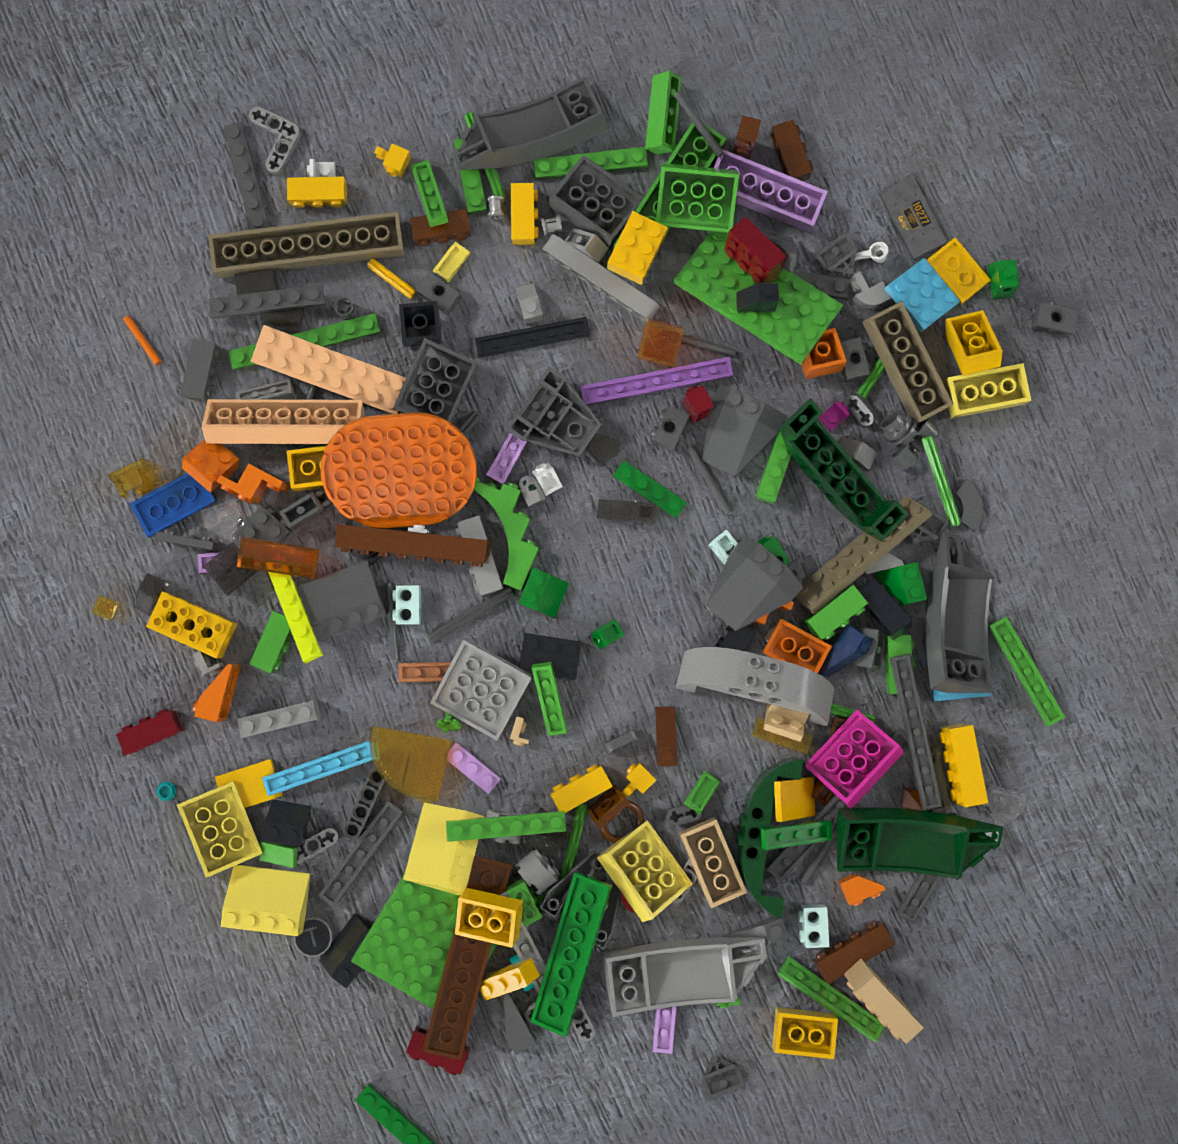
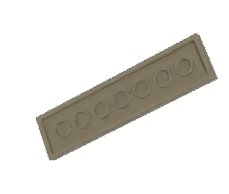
(857, 559)

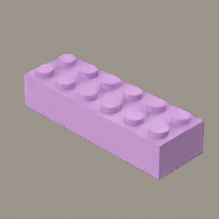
(774, 192)

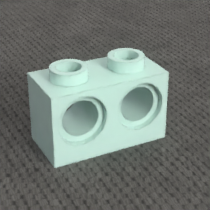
(723, 545)
(413, 605)
(819, 925)

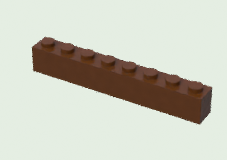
(412, 543)

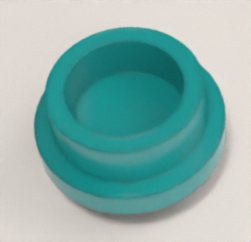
(166, 791)

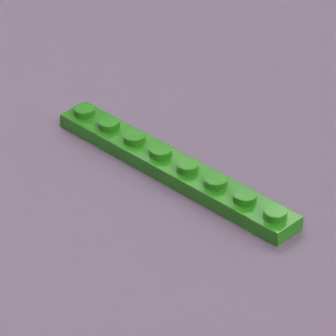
(321, 336)

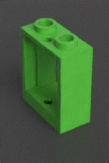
(521, 890)

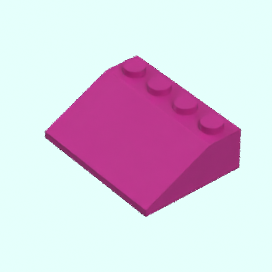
(854, 759)

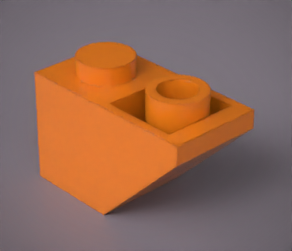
(857, 888)

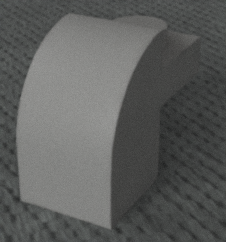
(867, 297)

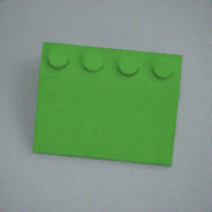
(697, 197)

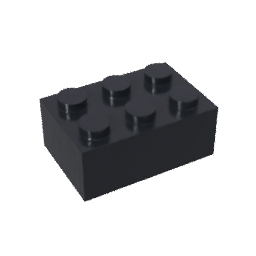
(542, 649)

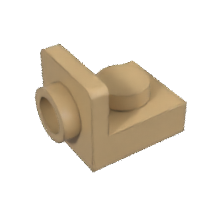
(519, 727)

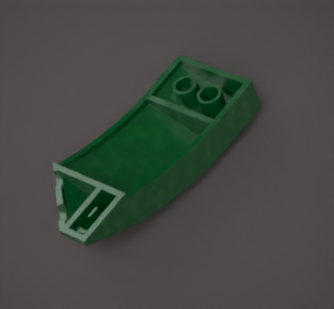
(911, 841)

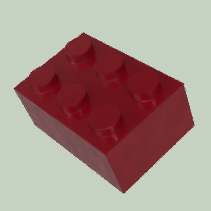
(754, 252)

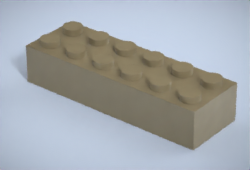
(907, 362)

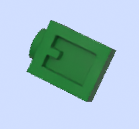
(607, 634)

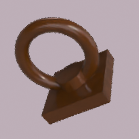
(609, 807)

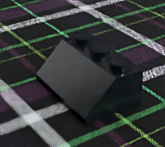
(339, 955)

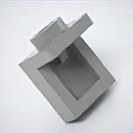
(203, 663)

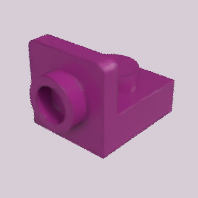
(834, 415)

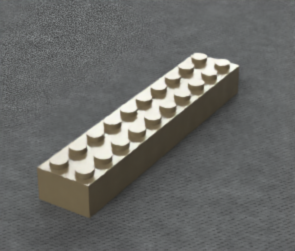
(307, 244)

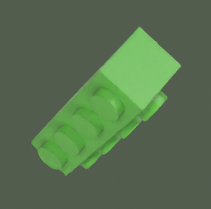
(663, 113)

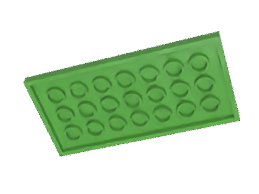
(800, 314)

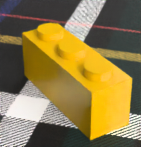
(317, 191)
(523, 214)
(580, 788)
(508, 979)

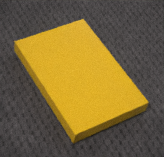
(958, 270)
(250, 782)
(794, 799)

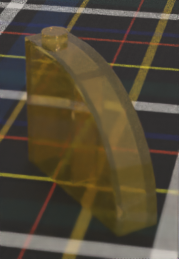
(410, 761)

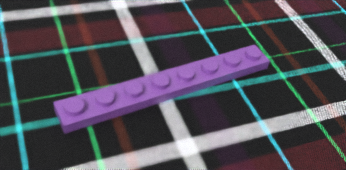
(656, 381)

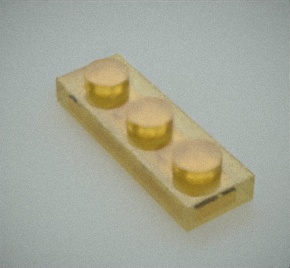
(802, 746)

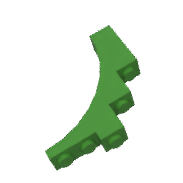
(515, 524)

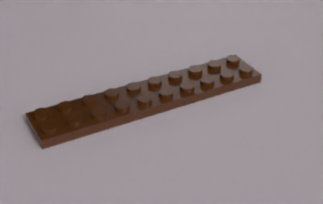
(463, 972)

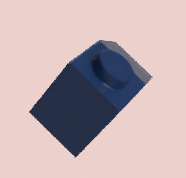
(848, 648)

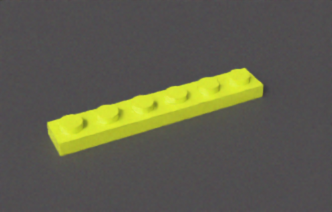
(296, 616)

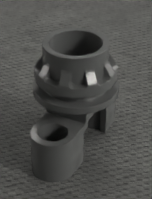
(907, 433)

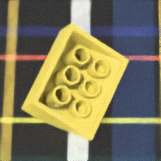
(219, 829)
(433, 859)
(645, 871)
(266, 900)

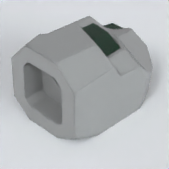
(531, 491)

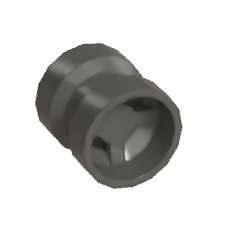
(341, 306)

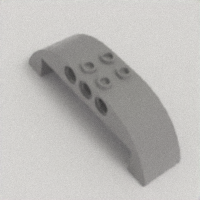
(758, 680)

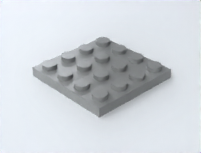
(481, 689)

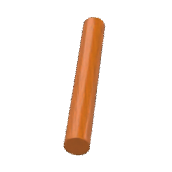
(142, 340)

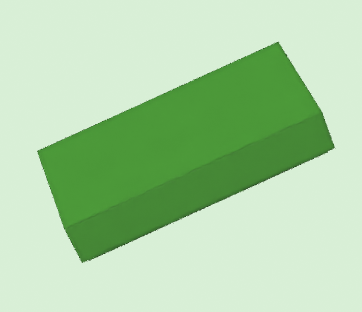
(701, 792)
(278, 854)

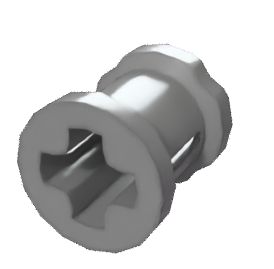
(496, 207)
(551, 225)

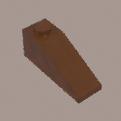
(666, 736)

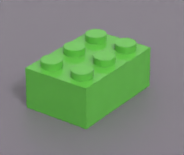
(835, 613)

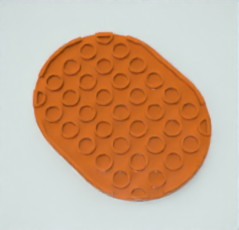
(399, 470)

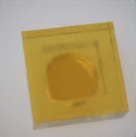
(105, 607)

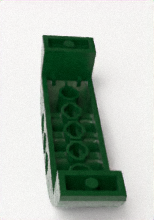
(838, 474)
(762, 797)

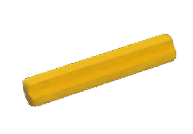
(391, 278)

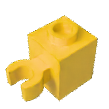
(395, 159)
(638, 778)

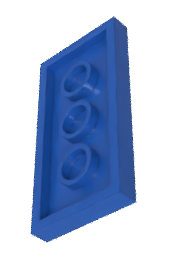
(171, 504)

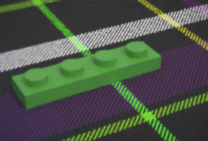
(472, 187)
(429, 193)
(549, 698)

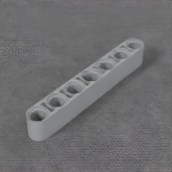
(600, 278)

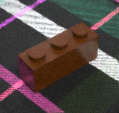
(746, 137)
(791, 150)
(456, 228)

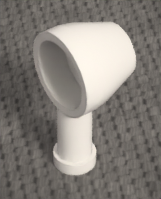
(875, 250)

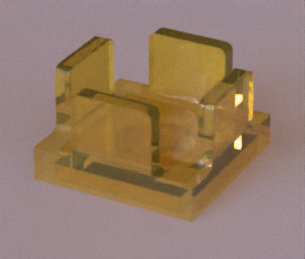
(135, 476)

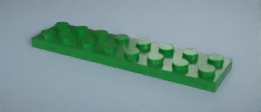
(571, 954)

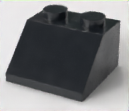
(420, 322)
(286, 823)

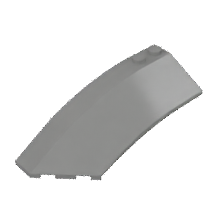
(680, 972)

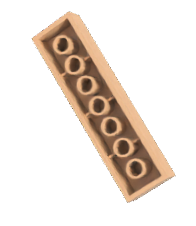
(327, 369)
(277, 420)

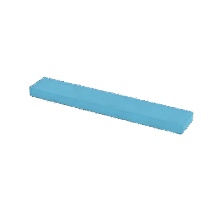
(317, 768)

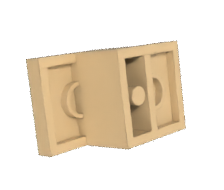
(785, 722)

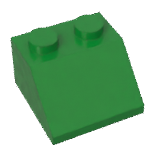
(903, 583)
(543, 593)

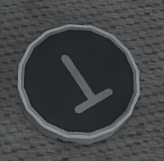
(315, 937)

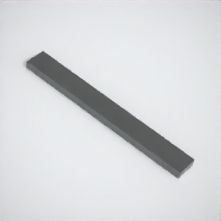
(915, 731)

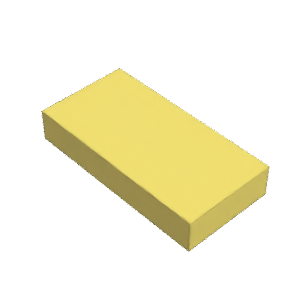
(451, 261)

